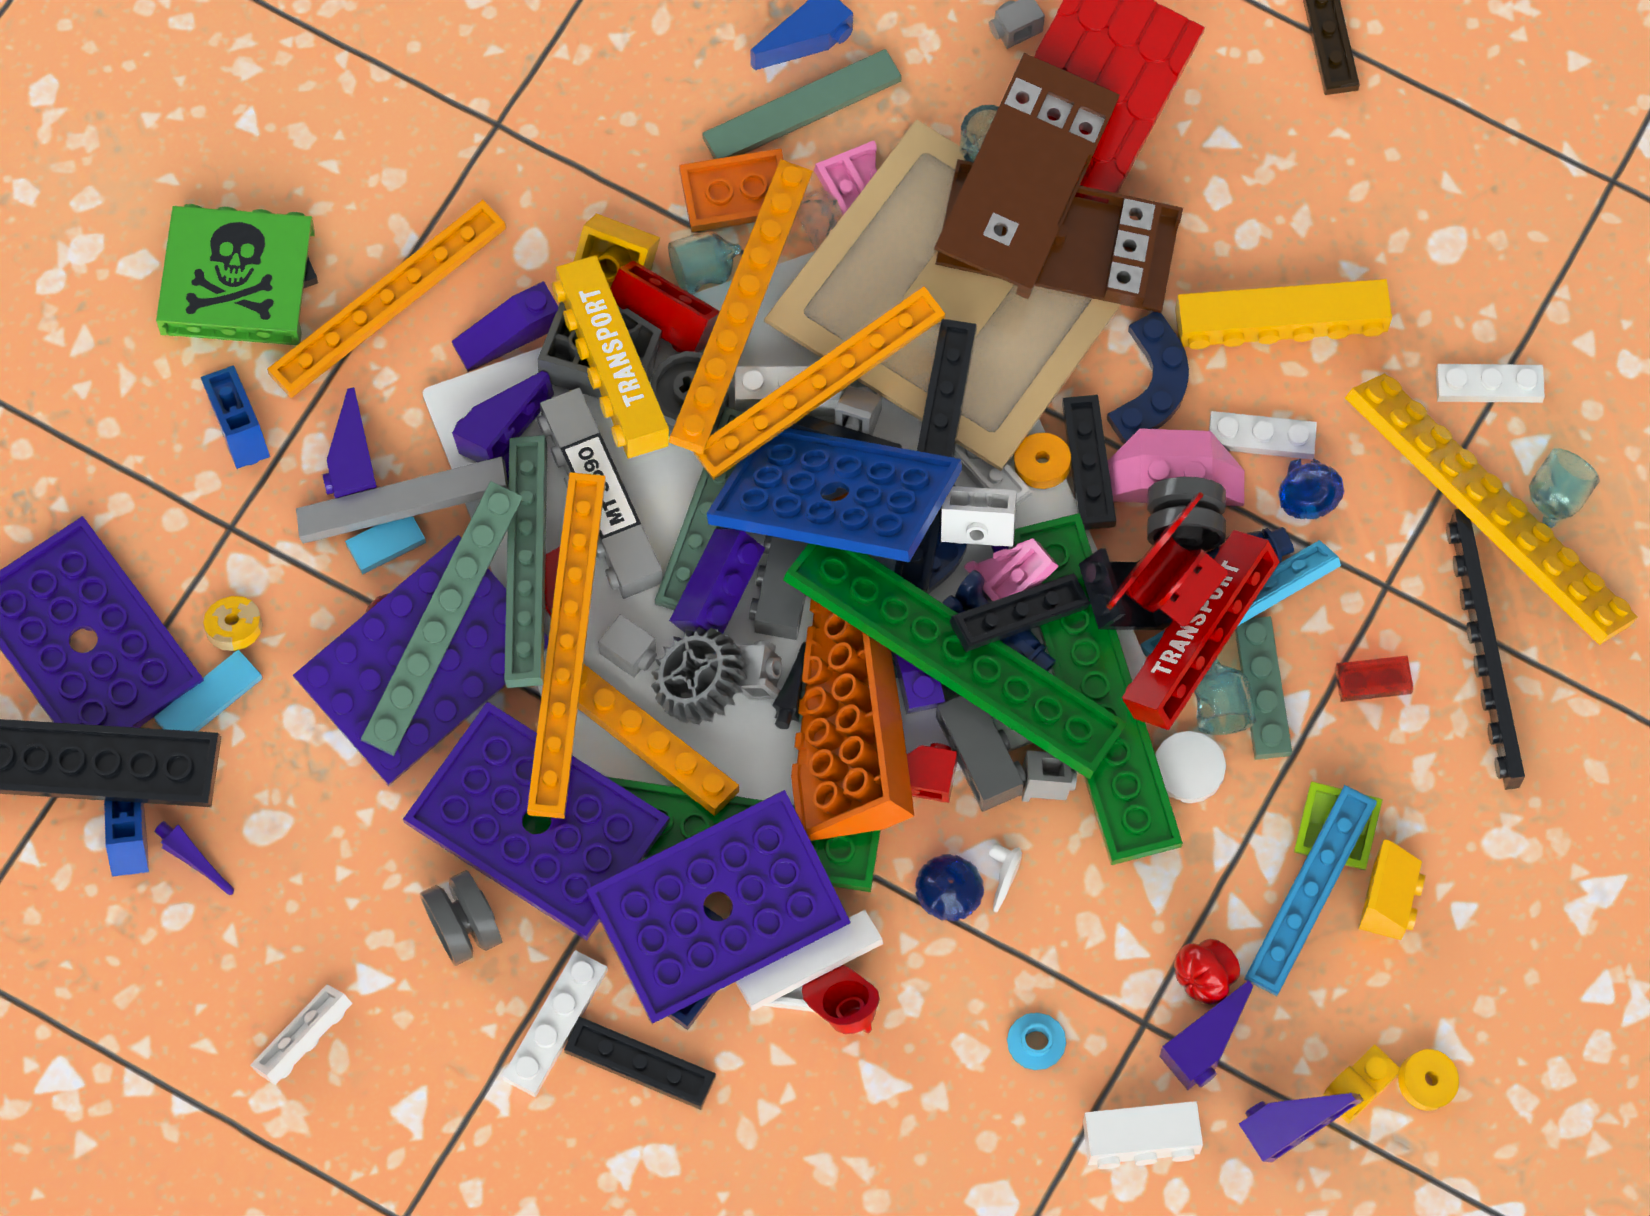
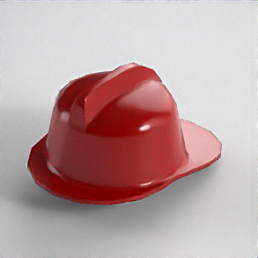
(843, 1000)

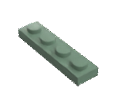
(1261, 666)

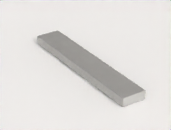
(399, 500)

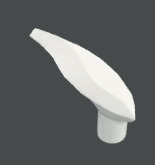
(1011, 863)

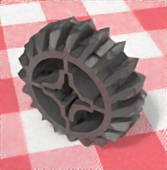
(708, 679)

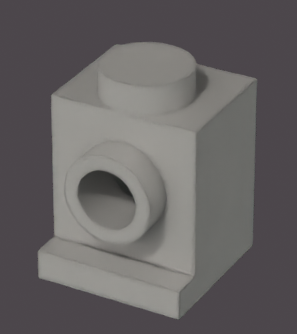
(1017, 22)
(762, 670)
(1046, 777)

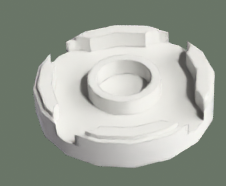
(1191, 766)

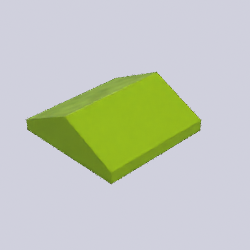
(1316, 811)

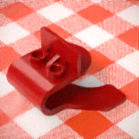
(1170, 573)

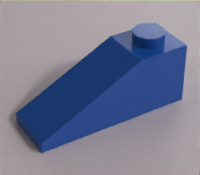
(806, 32)
(235, 417)
(126, 837)

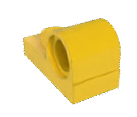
(1366, 1077)

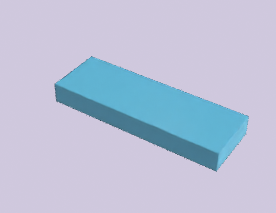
(211, 696)

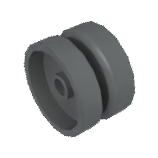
(672, 384)
(1204, 524)
(465, 915)

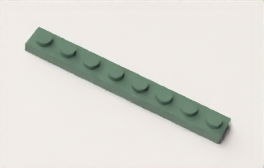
(526, 564)
(442, 618)

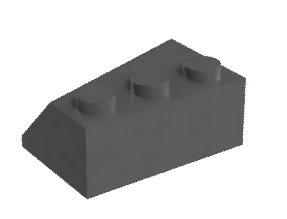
(562, 360)

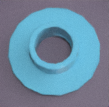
(1030, 1057)

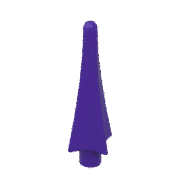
(179, 844)

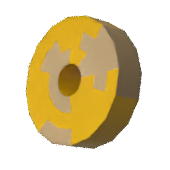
(230, 610)

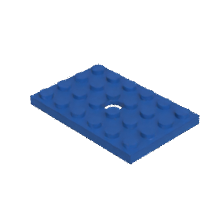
(888, 501)

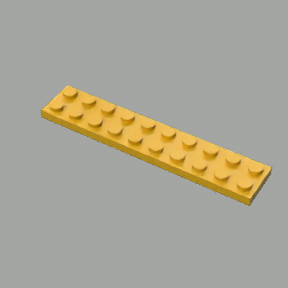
(1492, 508)

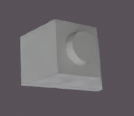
(859, 409)

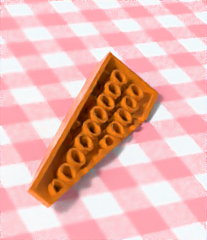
(851, 736)

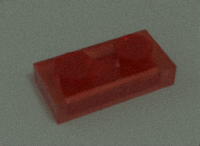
(1374, 678)

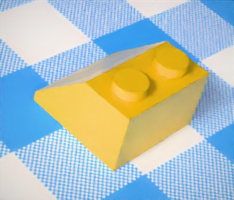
(615, 245)
(1391, 892)

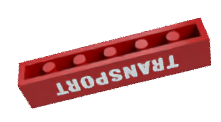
(1189, 651)

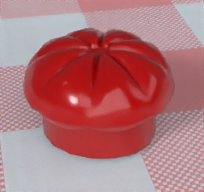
(1206, 970)

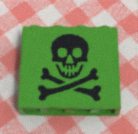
(234, 274)

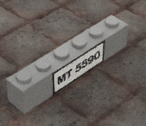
(583, 450)

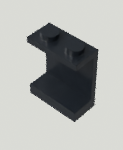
(1102, 581)

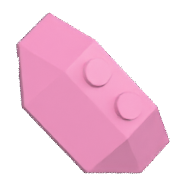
(1166, 454)

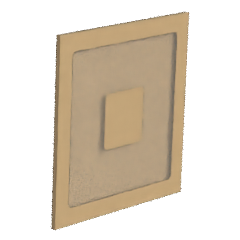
(887, 253)

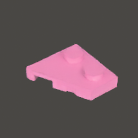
(848, 173)
(1014, 569)

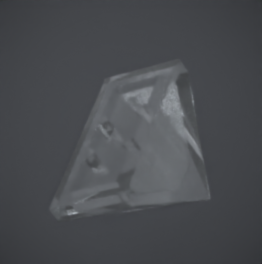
(819, 215)

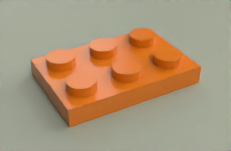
(727, 188)

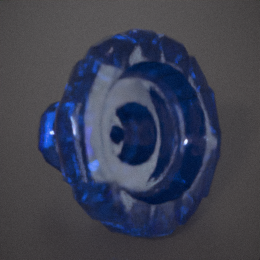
(1310, 490)
(948, 899)

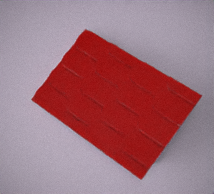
(1128, 49)

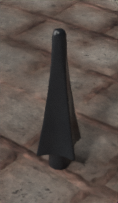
(789, 696)

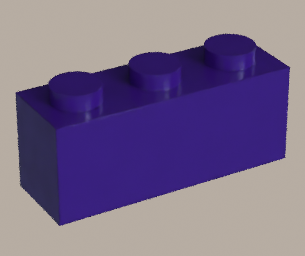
(718, 581)

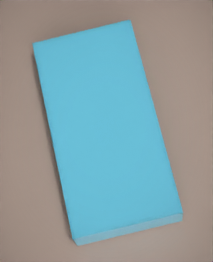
(384, 543)

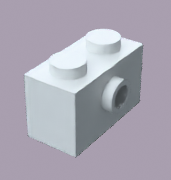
(979, 516)

